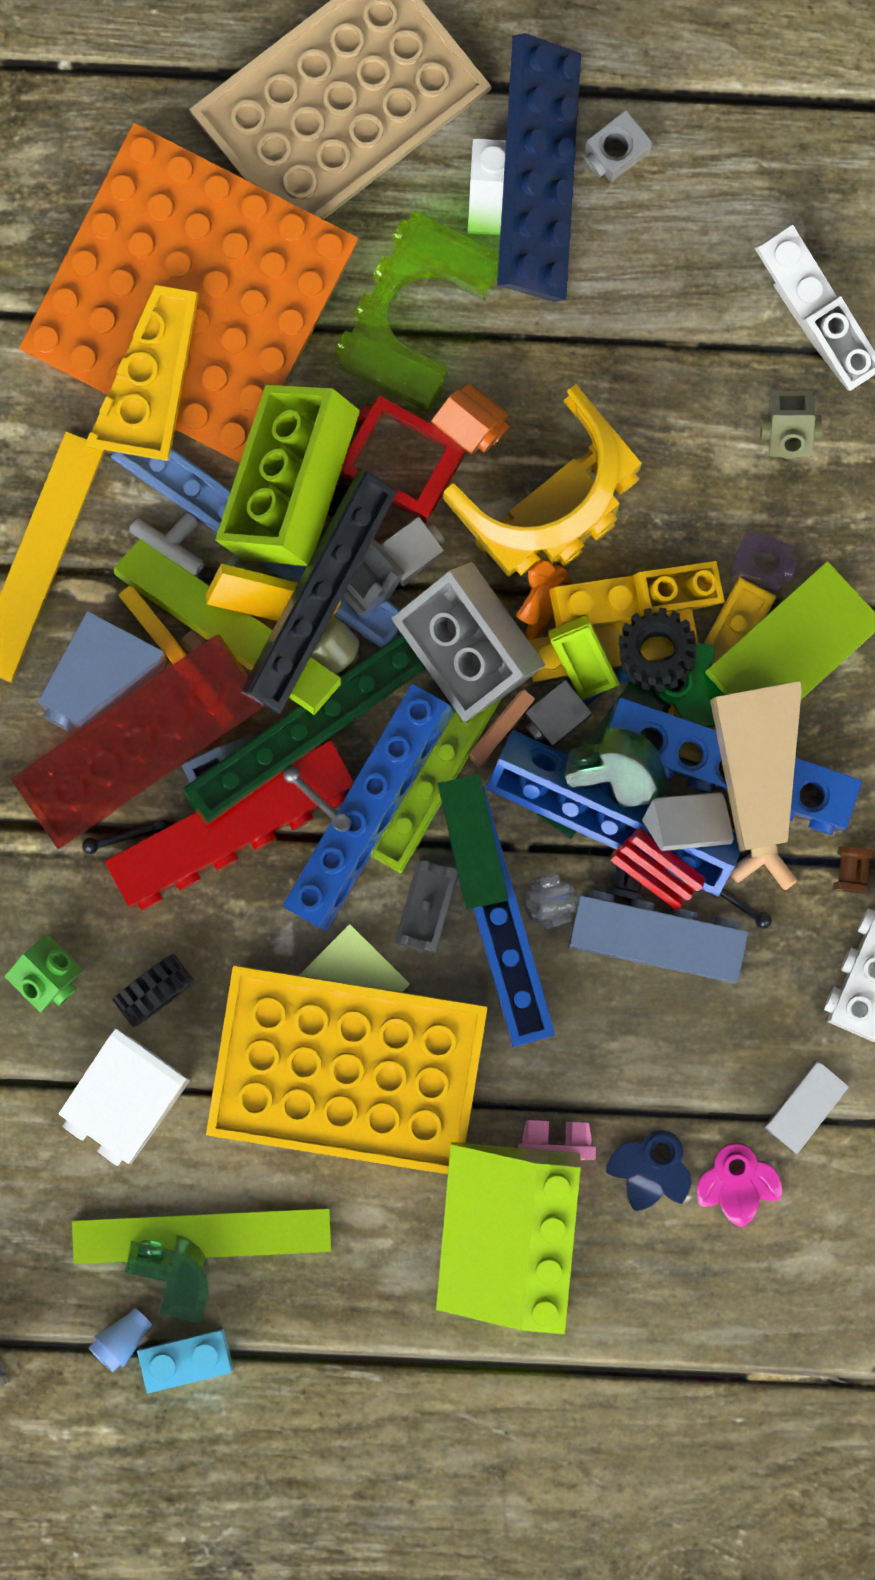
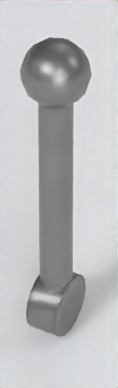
(340, 821)

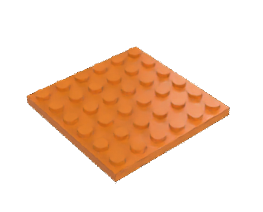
(199, 229)

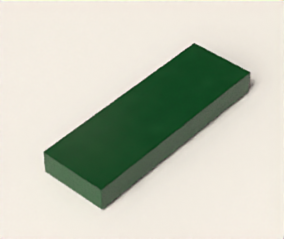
(472, 841)

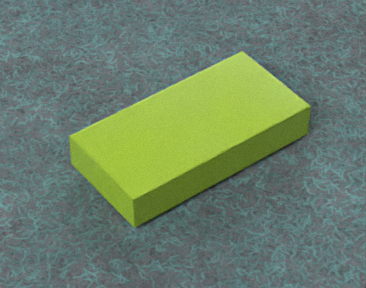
(583, 657)

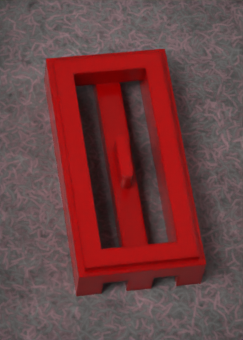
(653, 872)

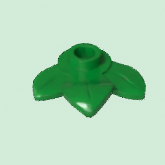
(696, 692)

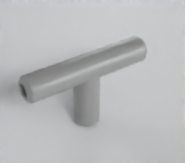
(170, 543)

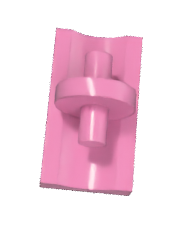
(576, 1138)

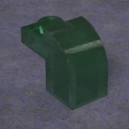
(624, 761)
(182, 1270)

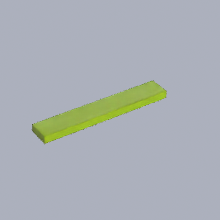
(185, 599)
(423, 797)
(213, 1233)

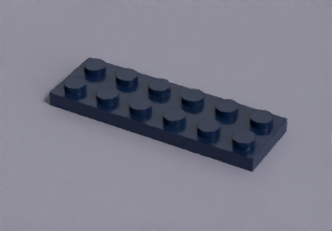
(539, 168)

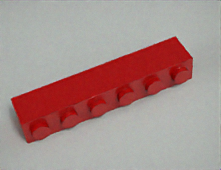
(191, 846)

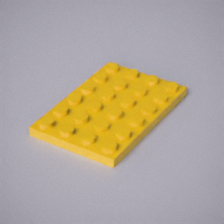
(345, 1069)

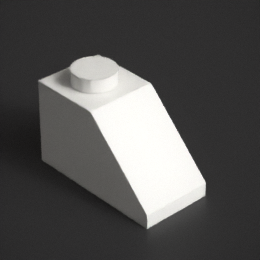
(486, 186)

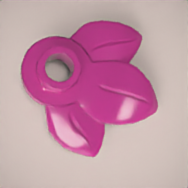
(741, 1189)

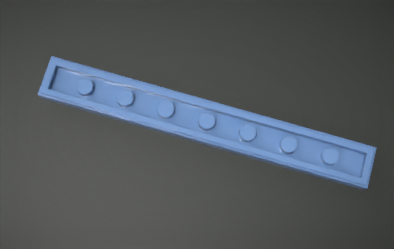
(206, 500)

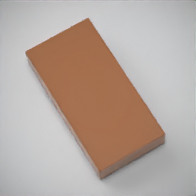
(501, 728)

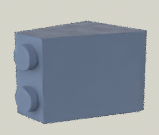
(98, 673)

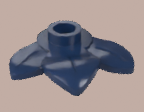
(648, 1176)

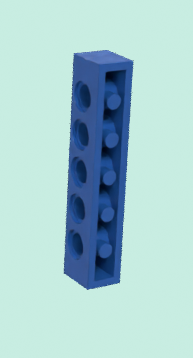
(535, 779)
(836, 790)
(370, 807)

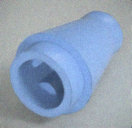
(119, 1341)

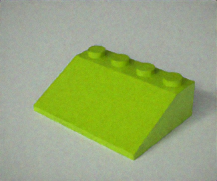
(509, 1236)

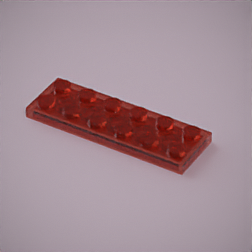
(137, 742)

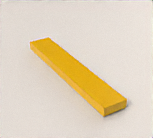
(44, 547)

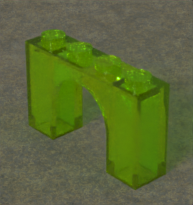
(422, 252)

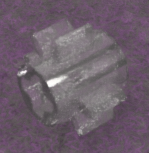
(551, 901)

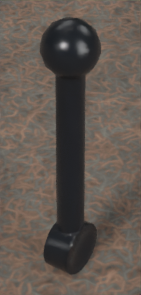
(91, 845)
(762, 920)

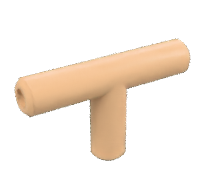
(772, 862)

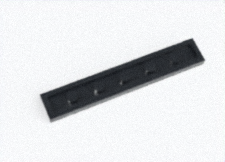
(319, 591)

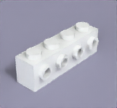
(854, 1003)

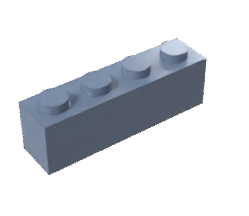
(658, 938)

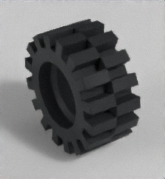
(657, 626)
(153, 990)

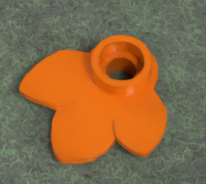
(538, 608)

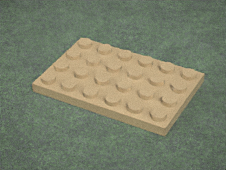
(340, 100)

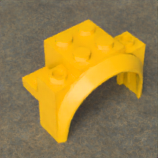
(564, 508)

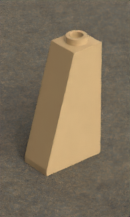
(758, 760)

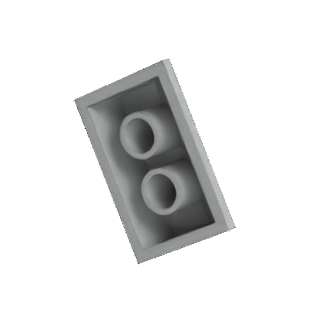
(468, 641)

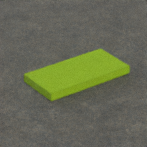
(799, 638)

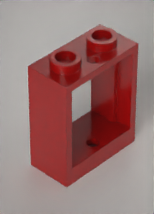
(442, 474)

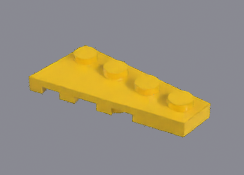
(148, 386)

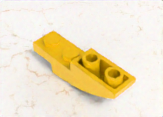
(622, 597)

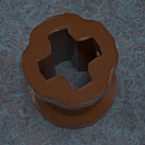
(854, 870)

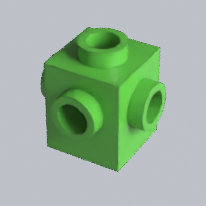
(45, 974)

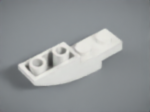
(817, 308)

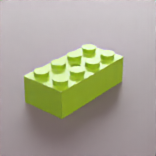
(287, 475)

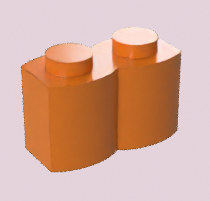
(472, 419)

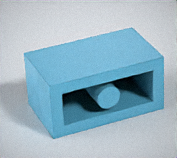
(185, 1360)

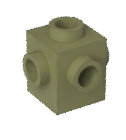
(791, 424)

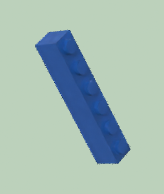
(513, 963)

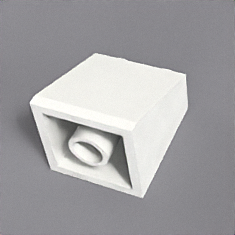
(122, 1098)

